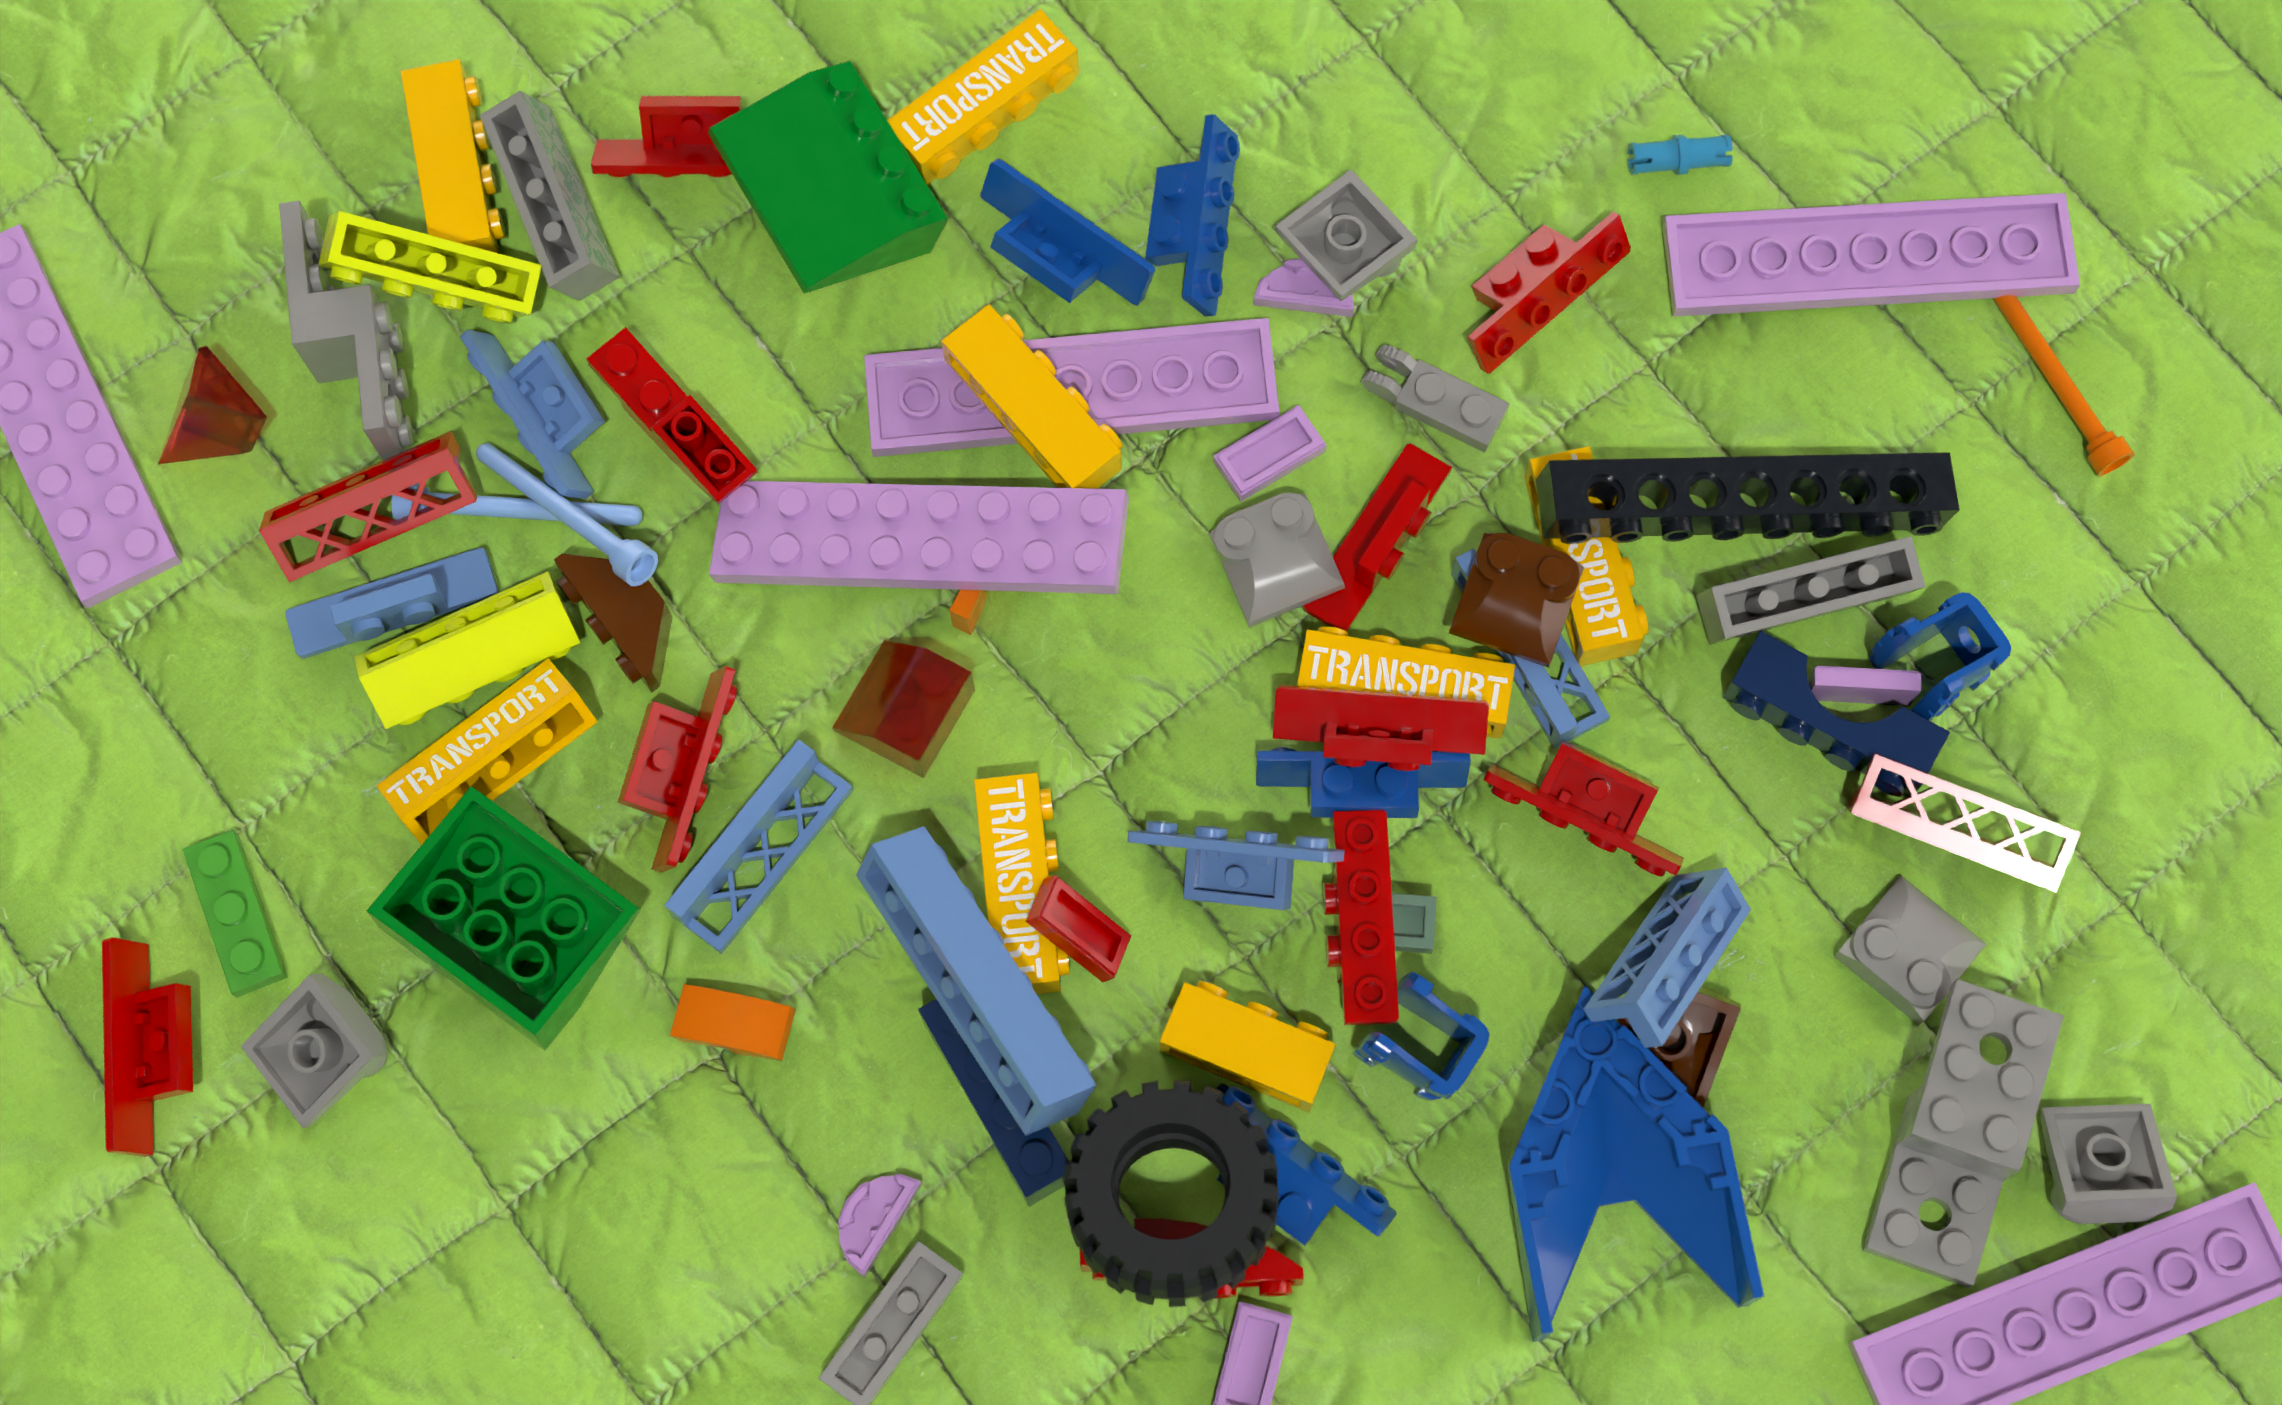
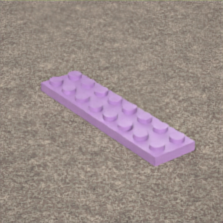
(1870, 254)
(1126, 377)
(70, 439)
(922, 537)
(2081, 1309)

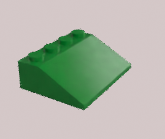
(829, 178)
(505, 917)

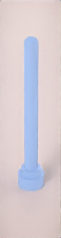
(524, 509)
(629, 558)

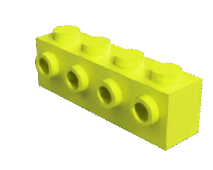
(429, 265)
(466, 651)

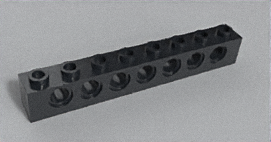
(1920, 479)

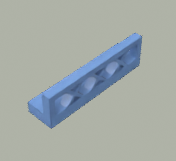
(1541, 691)
(744, 834)
(1671, 954)

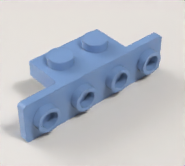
(543, 404)
(391, 603)
(1237, 870)

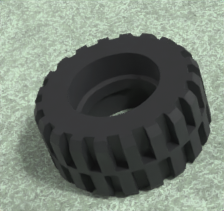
(1159, 1122)

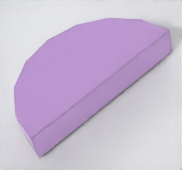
(1300, 289)
(872, 1217)

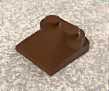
(1517, 597)
(1698, 1041)

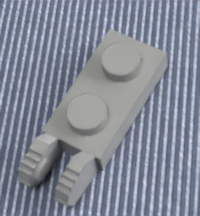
(1438, 398)

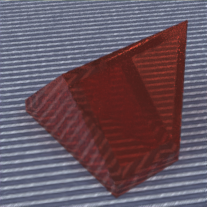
(211, 414)

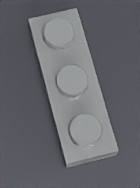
(891, 1326)

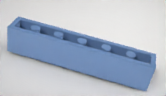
(976, 980)

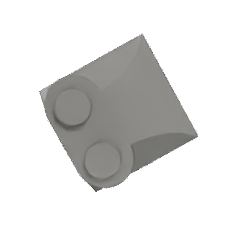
(1347, 236)
(1275, 557)
(1910, 950)
(316, 1048)
(2107, 1163)

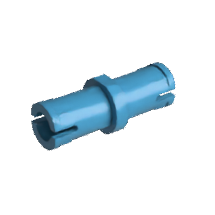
(1679, 154)

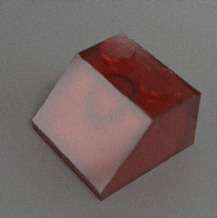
(906, 705)

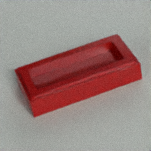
(1078, 928)

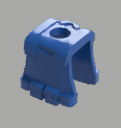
(1952, 621)
(1467, 1030)

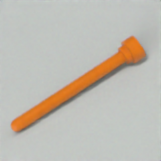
(2105, 448)

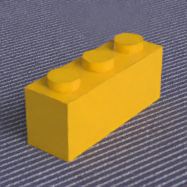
(1247, 1045)

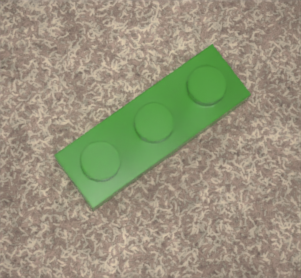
(234, 913)

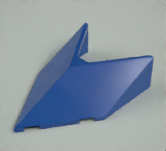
(1616, 1133)

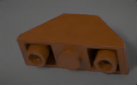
(626, 614)

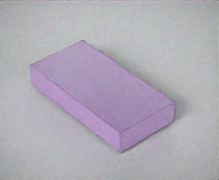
(1269, 453)
(1865, 685)
(1253, 1356)

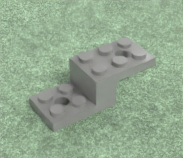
(345, 333)
(1963, 1133)

